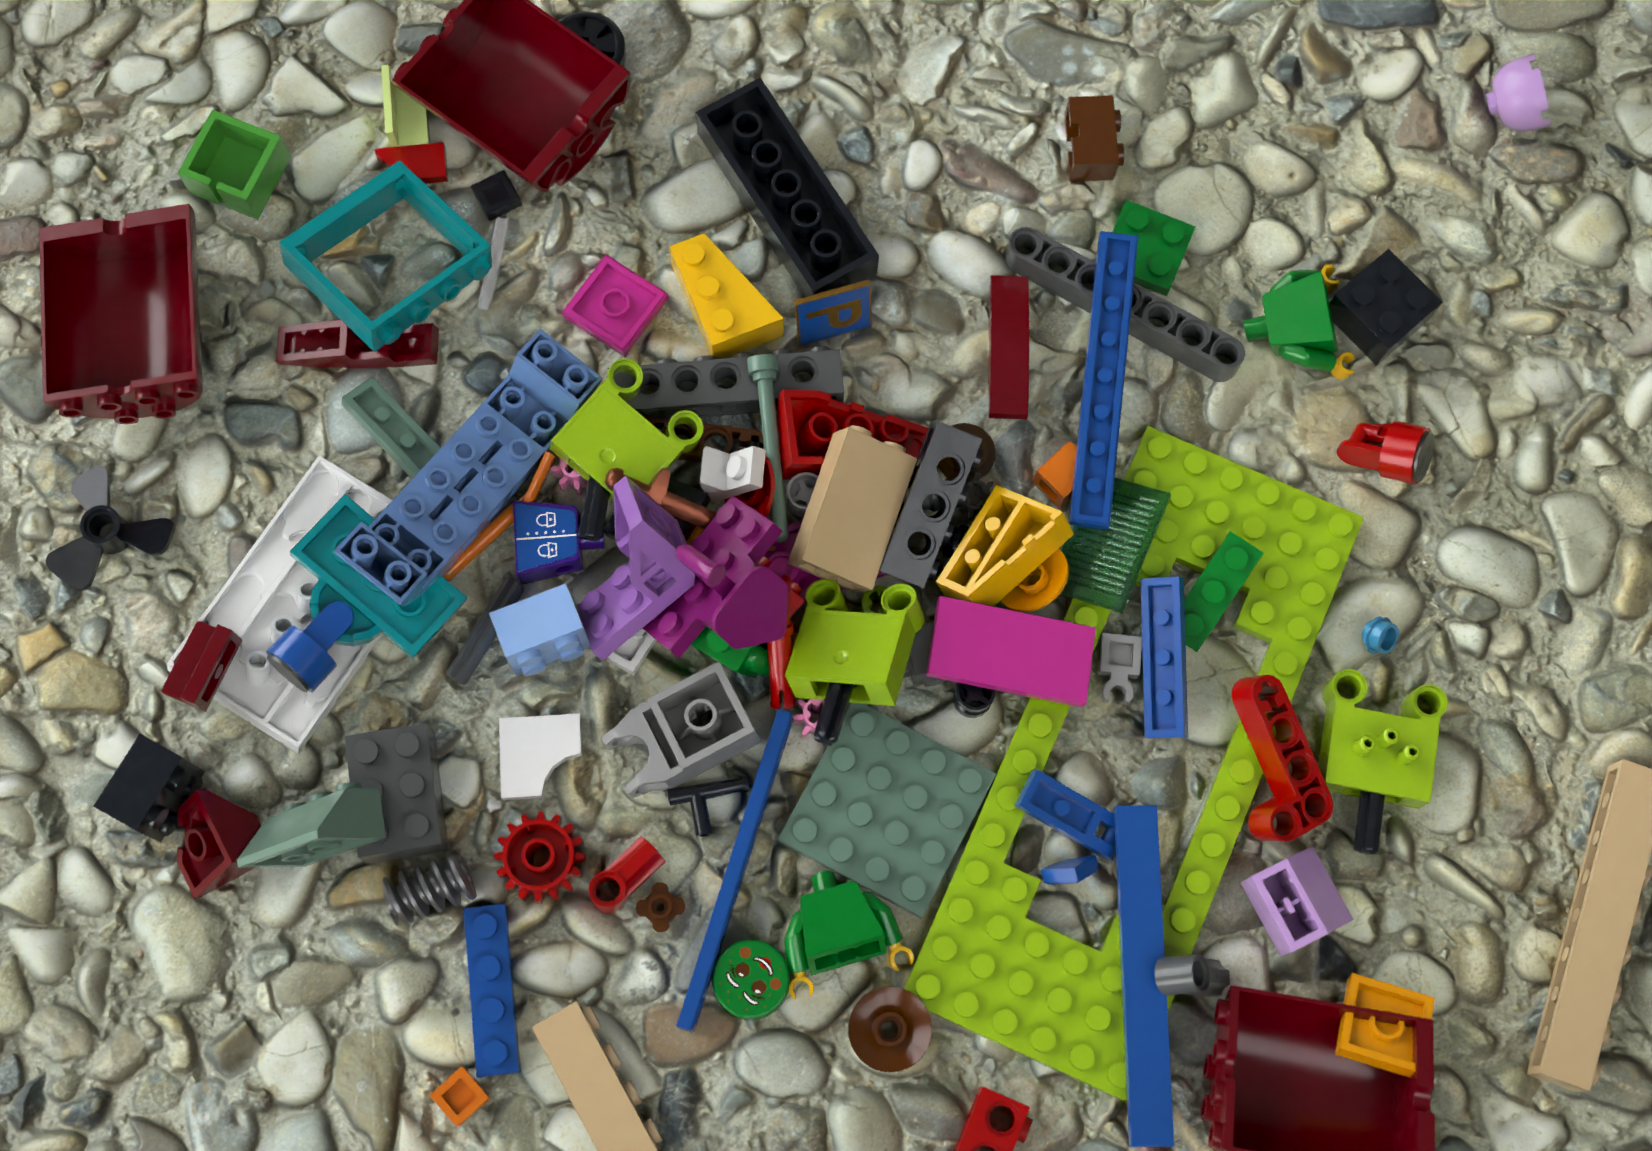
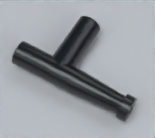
(697, 797)

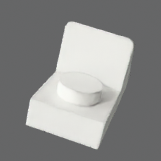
(731, 473)

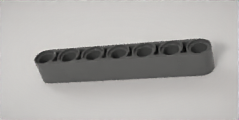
(1144, 306)

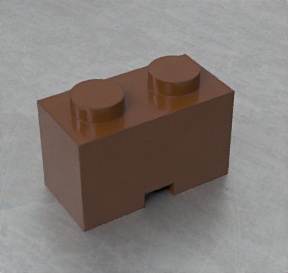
(1093, 130)

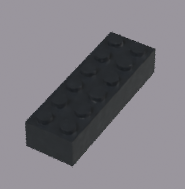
(786, 190)

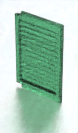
(1109, 561)

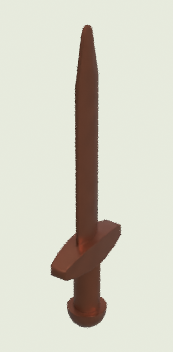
(670, 502)

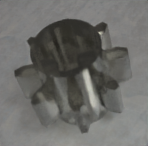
(980, 490)

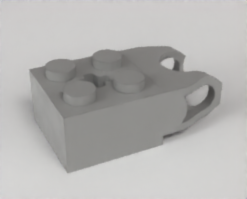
(674, 733)

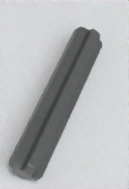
(483, 633)

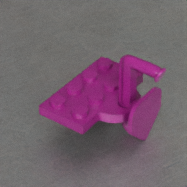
(730, 589)

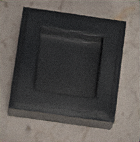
(496, 195)

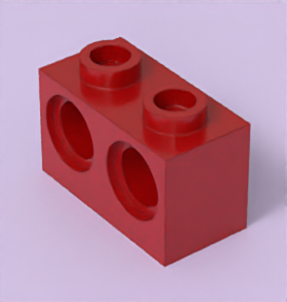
(978, 1130)

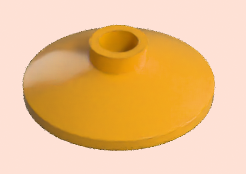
(1050, 579)

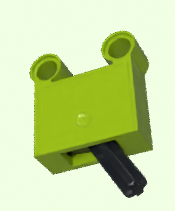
(614, 435)

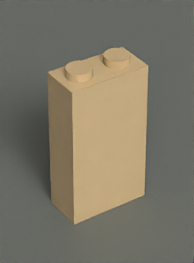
(853, 509)

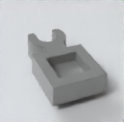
(1119, 660)

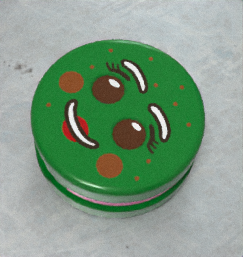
(751, 979)

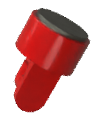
(1403, 454)

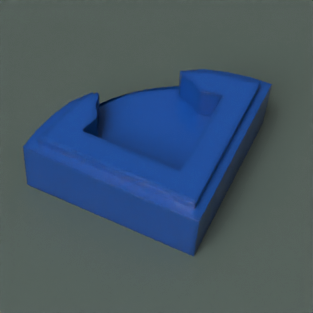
(1070, 870)

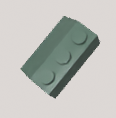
(317, 829)

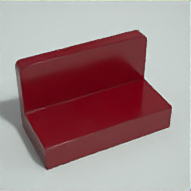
(202, 665)

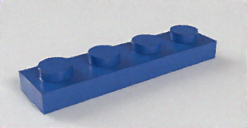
(1164, 657)
(491, 991)

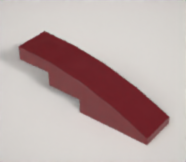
(337, 346)
(1008, 348)

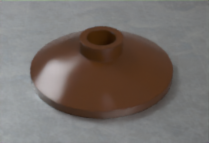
(912, 1023)

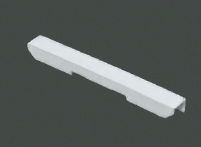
(497, 248)

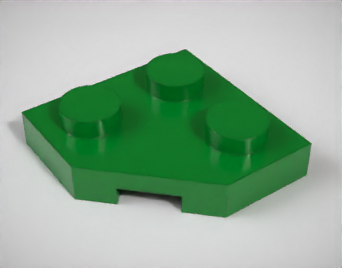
(1160, 244)

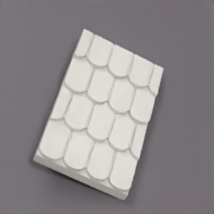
(269, 596)

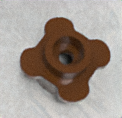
(660, 919)

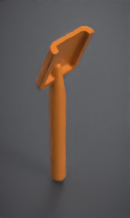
(503, 520)

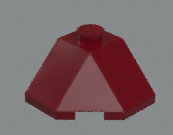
(213, 841)

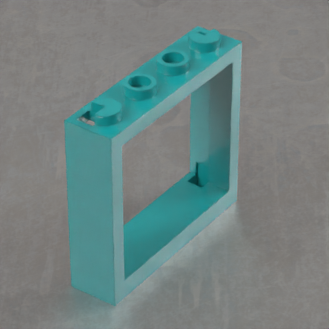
(359, 209)

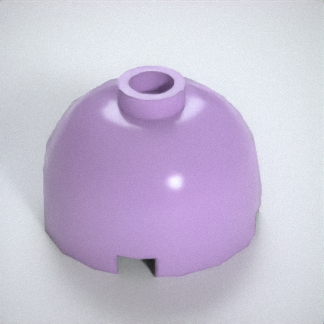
(1519, 95)

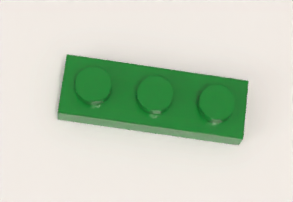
(1217, 587)

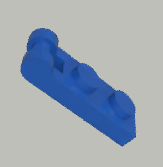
(1068, 813)

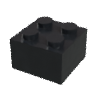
(1383, 306)
(150, 789)

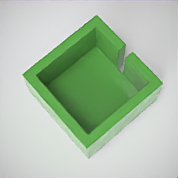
(234, 164)

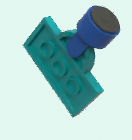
(350, 607)

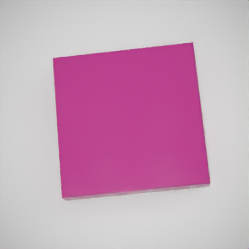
(615, 305)

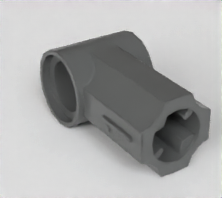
(1191, 975)

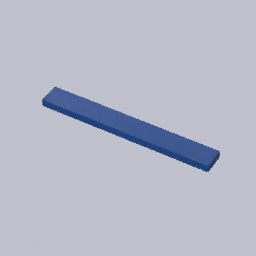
(1103, 381)
(735, 872)
(1143, 1004)

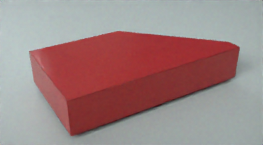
(424, 160)

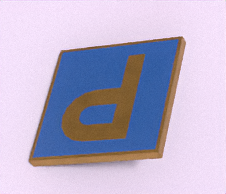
(833, 313)

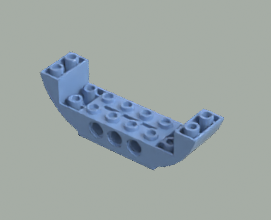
(471, 473)

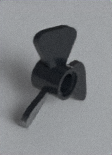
(79, 560)

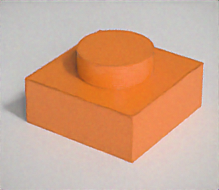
(460, 1096)

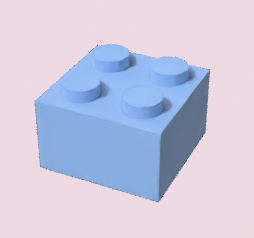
(540, 631)

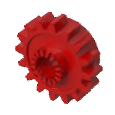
(528, 838)

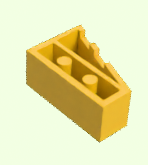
(722, 300)
(1002, 547)

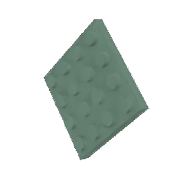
(887, 808)

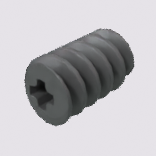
(428, 889)

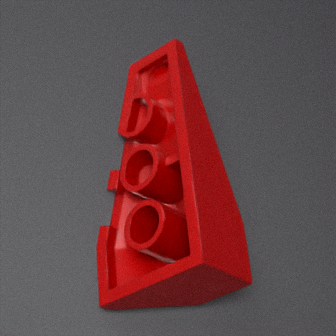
(811, 417)

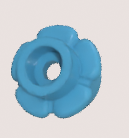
(1380, 635)

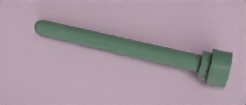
(764, 371)

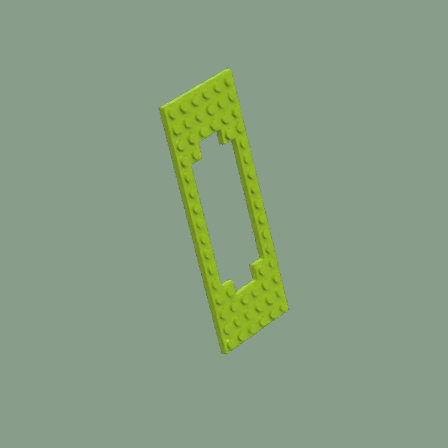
(1034, 985)

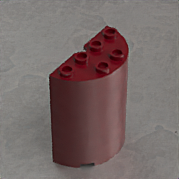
(518, 87)
(121, 315)
(1288, 1091)

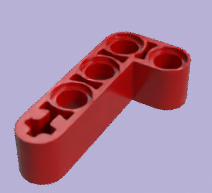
(1252, 699)

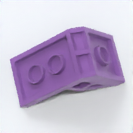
(646, 582)

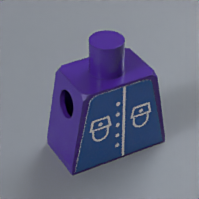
(548, 541)

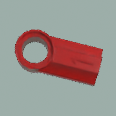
(628, 873)

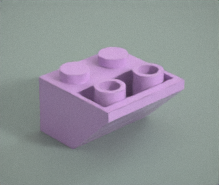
(1296, 901)

